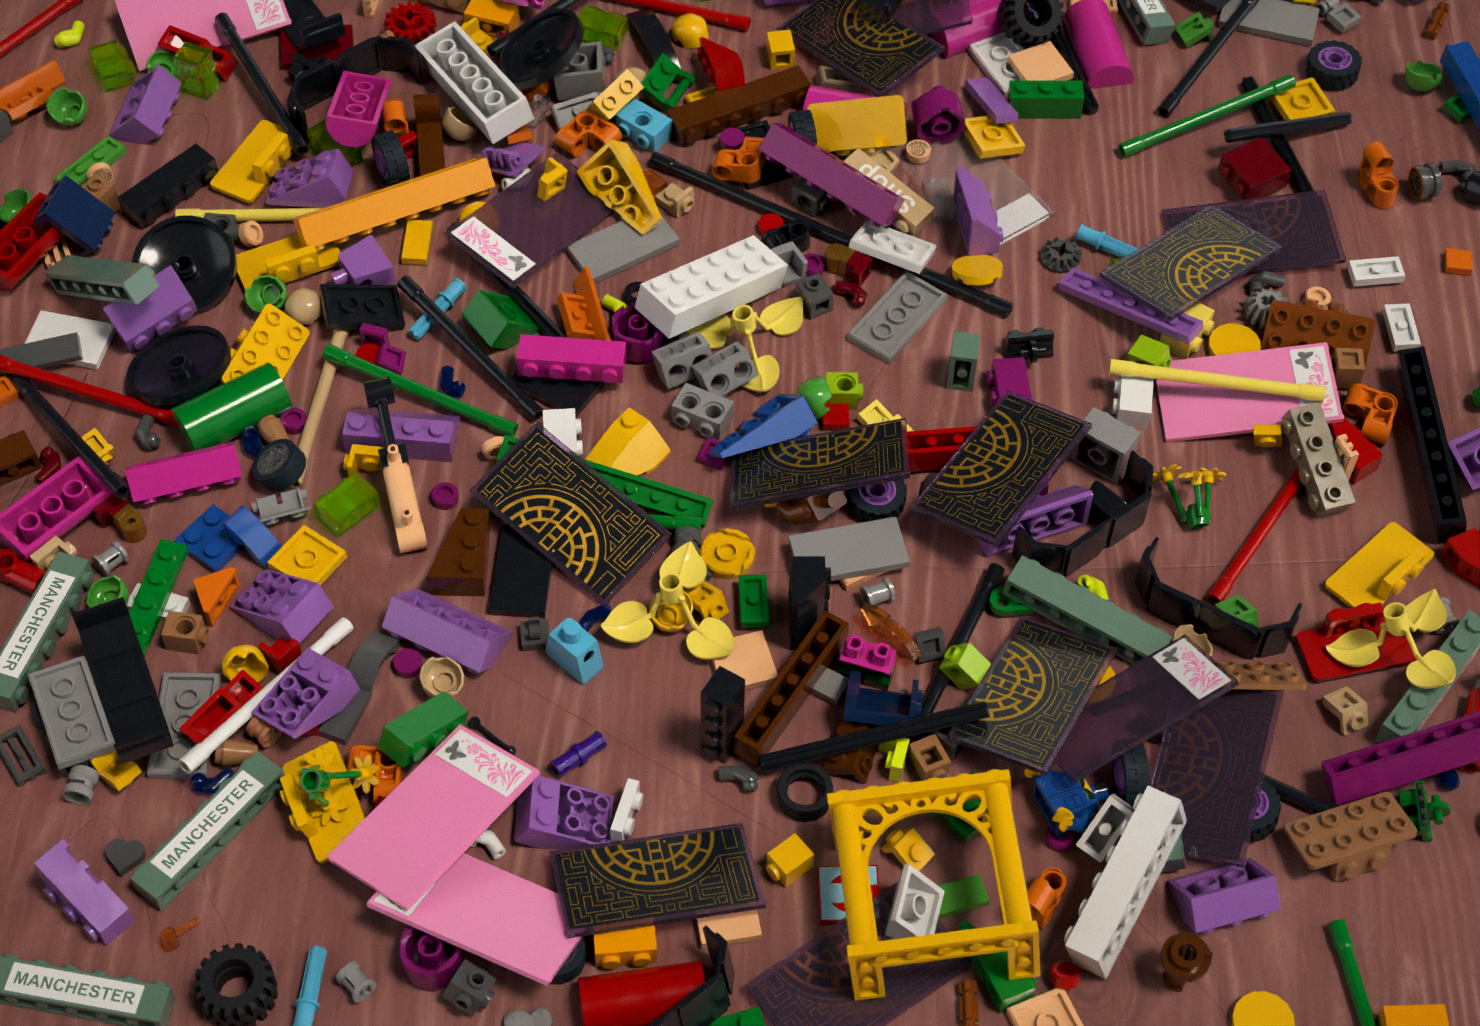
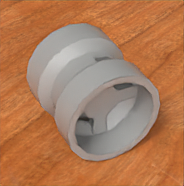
(81, 784)

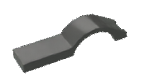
(364, 670)

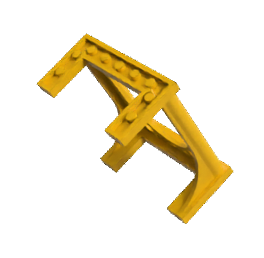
(865, 953)

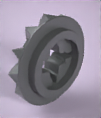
(1067, 261)

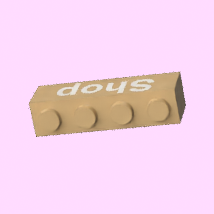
(914, 212)

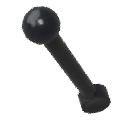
(475, 724)

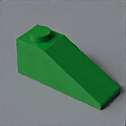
(995, 977)

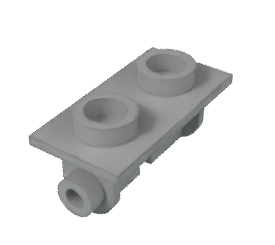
(291, 505)

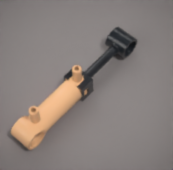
(396, 471)

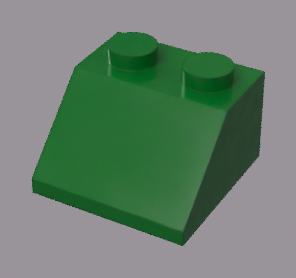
(498, 319)

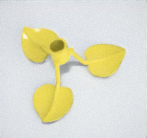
(782, 317)
(681, 569)
(1424, 613)

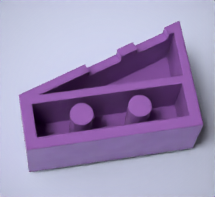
(82, 894)

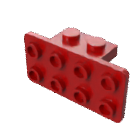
(1322, 666)

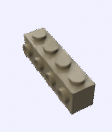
(1317, 460)

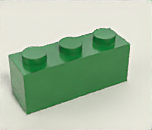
(1046, 99)
(422, 729)

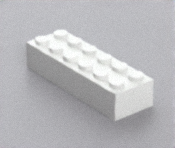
(474, 82)
(710, 286)
(1125, 882)

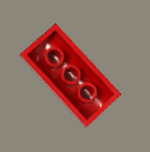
(24, 243)
(638, 994)

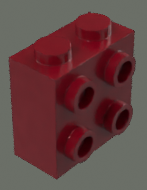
(1254, 170)

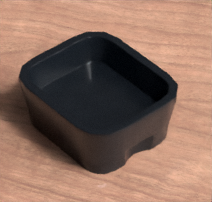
(1104, 502)

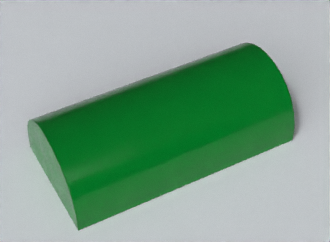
(231, 407)

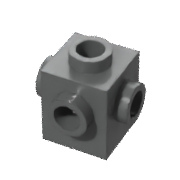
(470, 988)

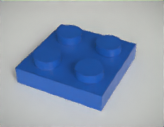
(210, 540)

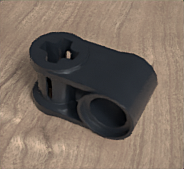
(795, 231)

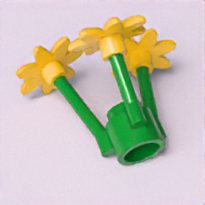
(1198, 513)
(317, 778)

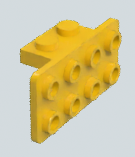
(860, 124)
(254, 163)
(285, 260)
(270, 339)
(1380, 567)
(328, 837)

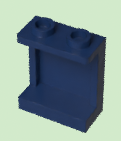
(76, 214)
(880, 706)

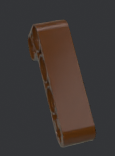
(429, 132)

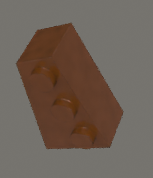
(463, 558)

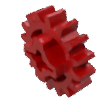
(411, 21)

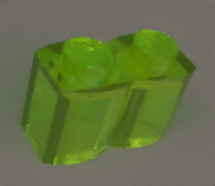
(603, 26)
(112, 65)

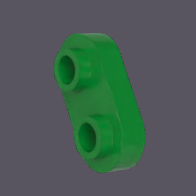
(1013, 606)

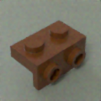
(854, 762)

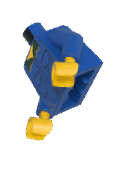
(1064, 803)

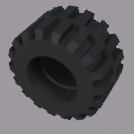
(1024, 32)
(232, 964)

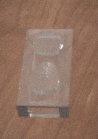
(939, 195)

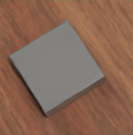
(831, 686)

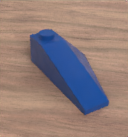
(774, 422)

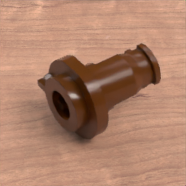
(1184, 959)

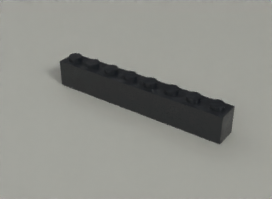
(1431, 443)

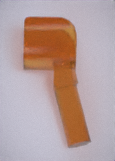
(169, 935)

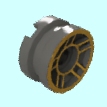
(1424, 181)

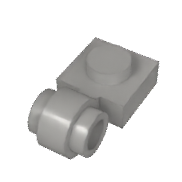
(1341, 16)

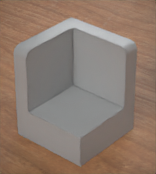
(796, 262)

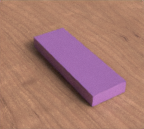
(991, 100)

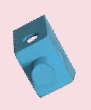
(571, 646)

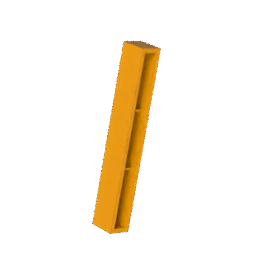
(394, 202)

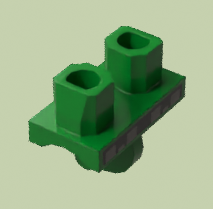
(1417, 799)

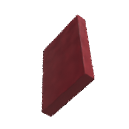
(329, 50)

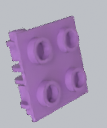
(512, 158)

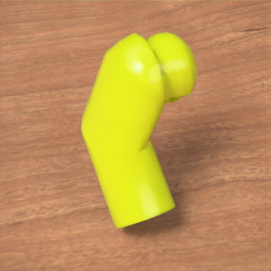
(70, 37)
(612, 303)
(1094, 585)

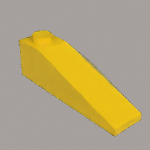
(620, 182)
(630, 445)

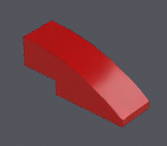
(174, 38)
(220, 707)

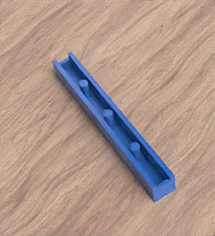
(1464, 72)

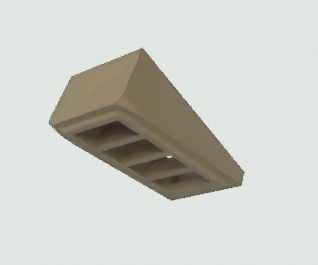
(832, 79)

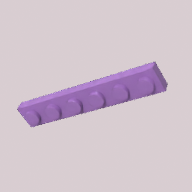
(1113, 299)

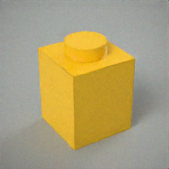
(780, 49)
(789, 860)

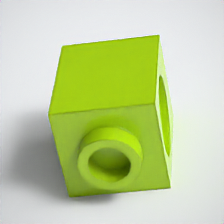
(1150, 352)
(844, 388)
(964, 665)

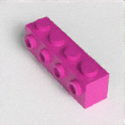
(571, 358)
(182, 472)

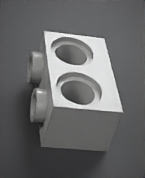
(676, 359)
(723, 365)
(702, 411)

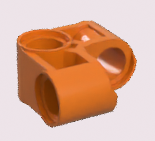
(394, 117)
(585, 131)
(742, 164)
(1376, 176)
(1374, 408)
(388, 776)
(1043, 897)

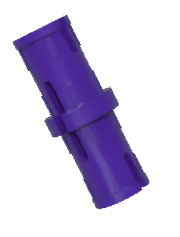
(578, 754)

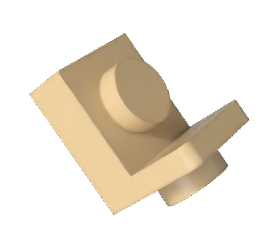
(675, 199)
(44, 555)
(1348, 708)

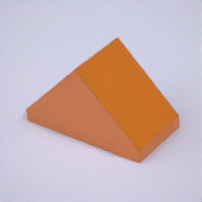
(216, 592)

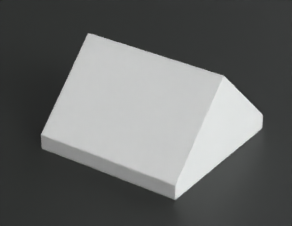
(914, 905)

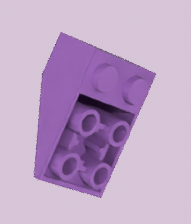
(312, 182)
(283, 605)
(307, 695)
(562, 815)

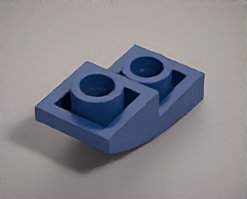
(253, 534)

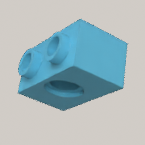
(644, 125)

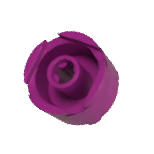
(938, 115)
(638, 333)
(428, 960)

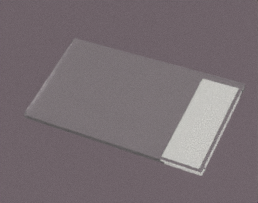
(1013, 199)

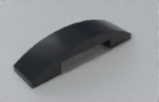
(652, 34)

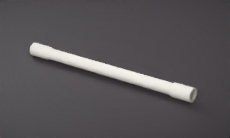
(202, 750)

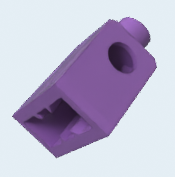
(364, 265)

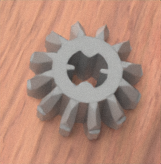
(1258, 305)

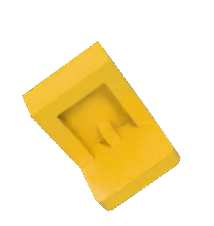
(1268, 435)
(99, 445)
(114, 772)
(908, 847)

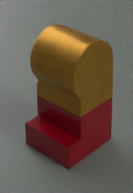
(847, 263)
(122, 517)

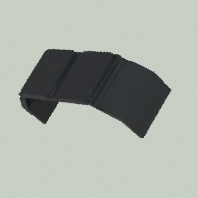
(310, 26)
(366, 58)
(1071, 557)
(1220, 627)
(123, 680)
(712, 997)

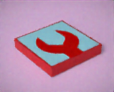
(831, 893)

